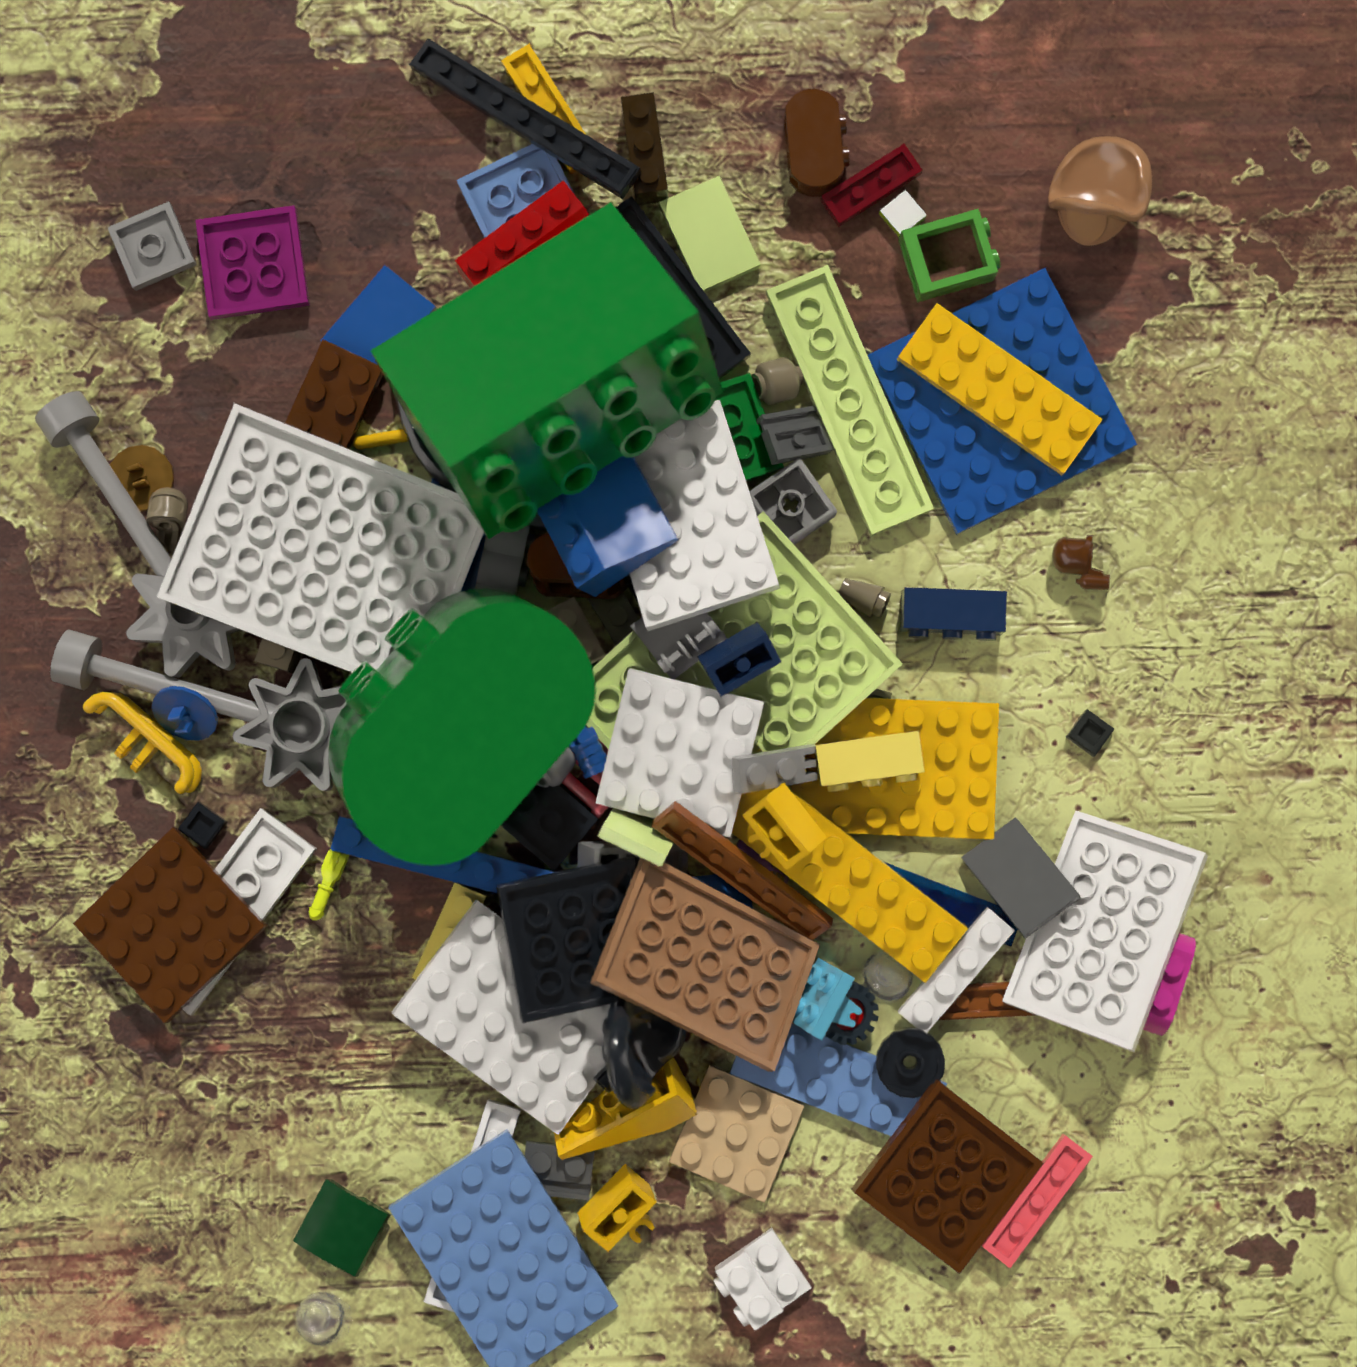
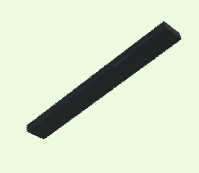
(525, 118)

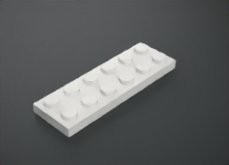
(260, 871)

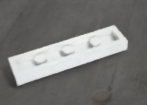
(956, 970)

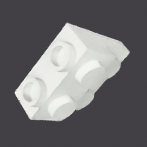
(761, 1279)

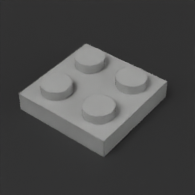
(152, 246)

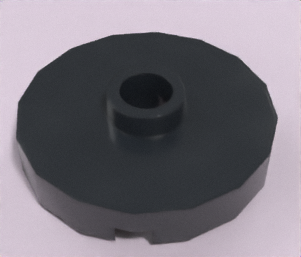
(915, 1080)

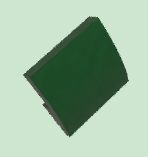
(341, 1227)

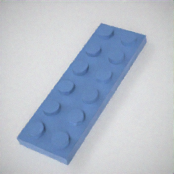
(832, 1079)

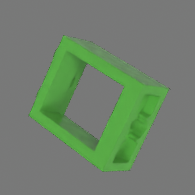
(916, 265)

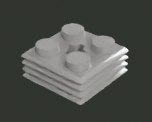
(795, 484)

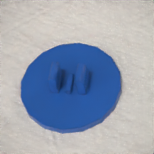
(184, 713)

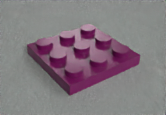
(252, 262)

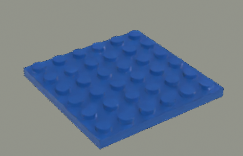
(964, 458)

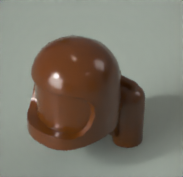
(1075, 558)

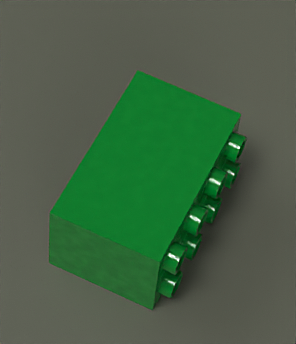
(552, 370)

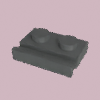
(794, 435)
(564, 1177)

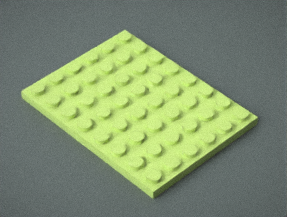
(823, 644)

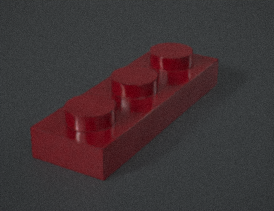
(871, 185)

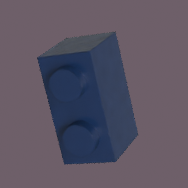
(739, 659)

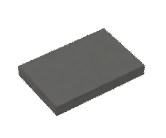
(1020, 878)

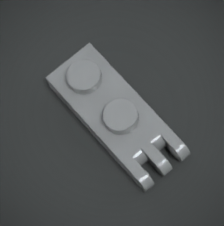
(773, 768)

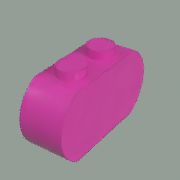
(1171, 986)

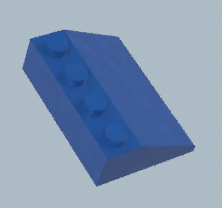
(608, 526)

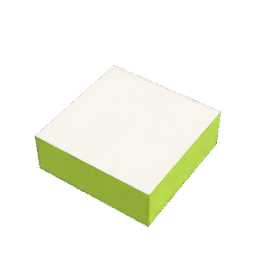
(902, 213)

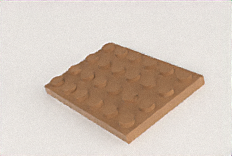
(706, 963)

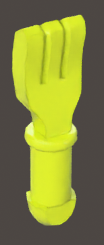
(331, 872)

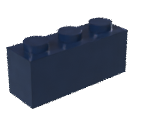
(953, 613)

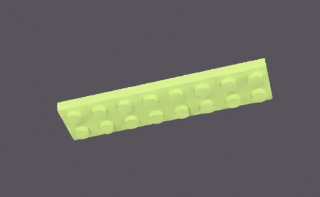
(849, 400)

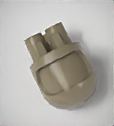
(168, 515)

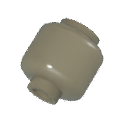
(777, 380)

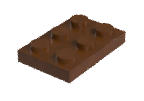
(335, 395)

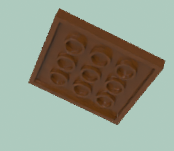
(170, 925)
(947, 1176)

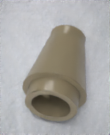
(865, 597)

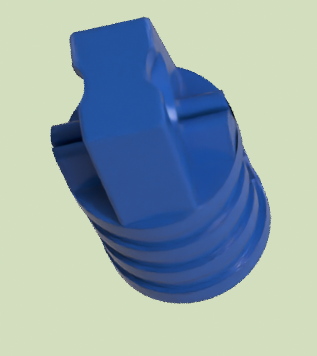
(589, 752)

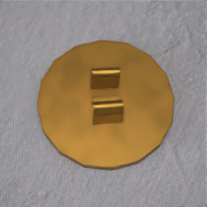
(142, 472)

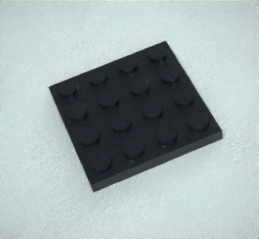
(558, 933)

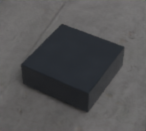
(202, 825)

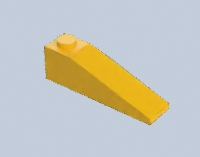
(609, 1122)

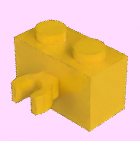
(783, 827)
(618, 1209)

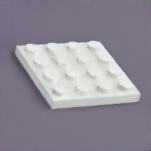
(679, 747)

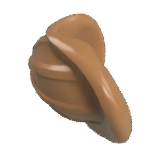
(1101, 188)

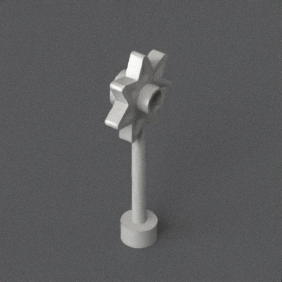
(180, 630)
(285, 722)

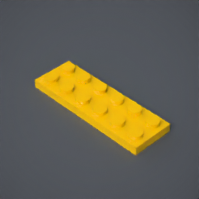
(999, 389)

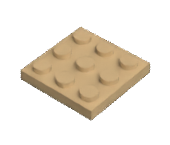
(737, 1133)

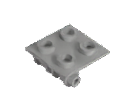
(681, 642)

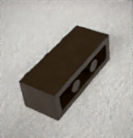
(645, 147)

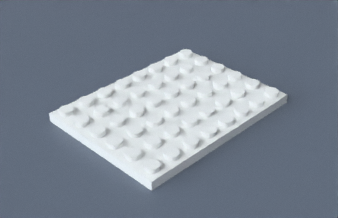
(316, 543)

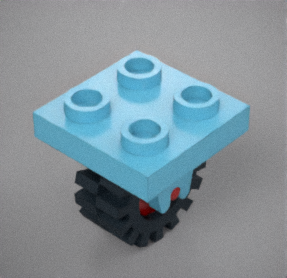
(835, 1005)

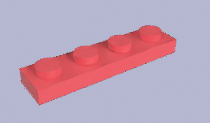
(1037, 1200)

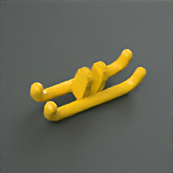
(157, 739)

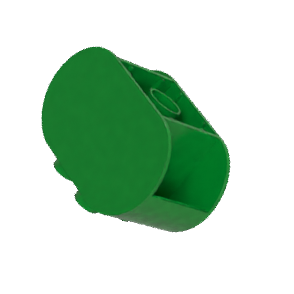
(457, 723)

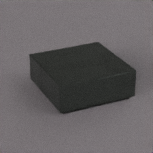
(1090, 732)

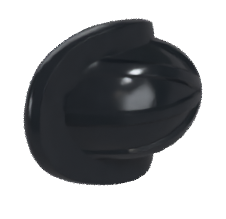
(636, 1049)

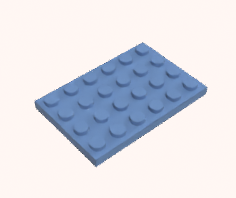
(503, 1255)

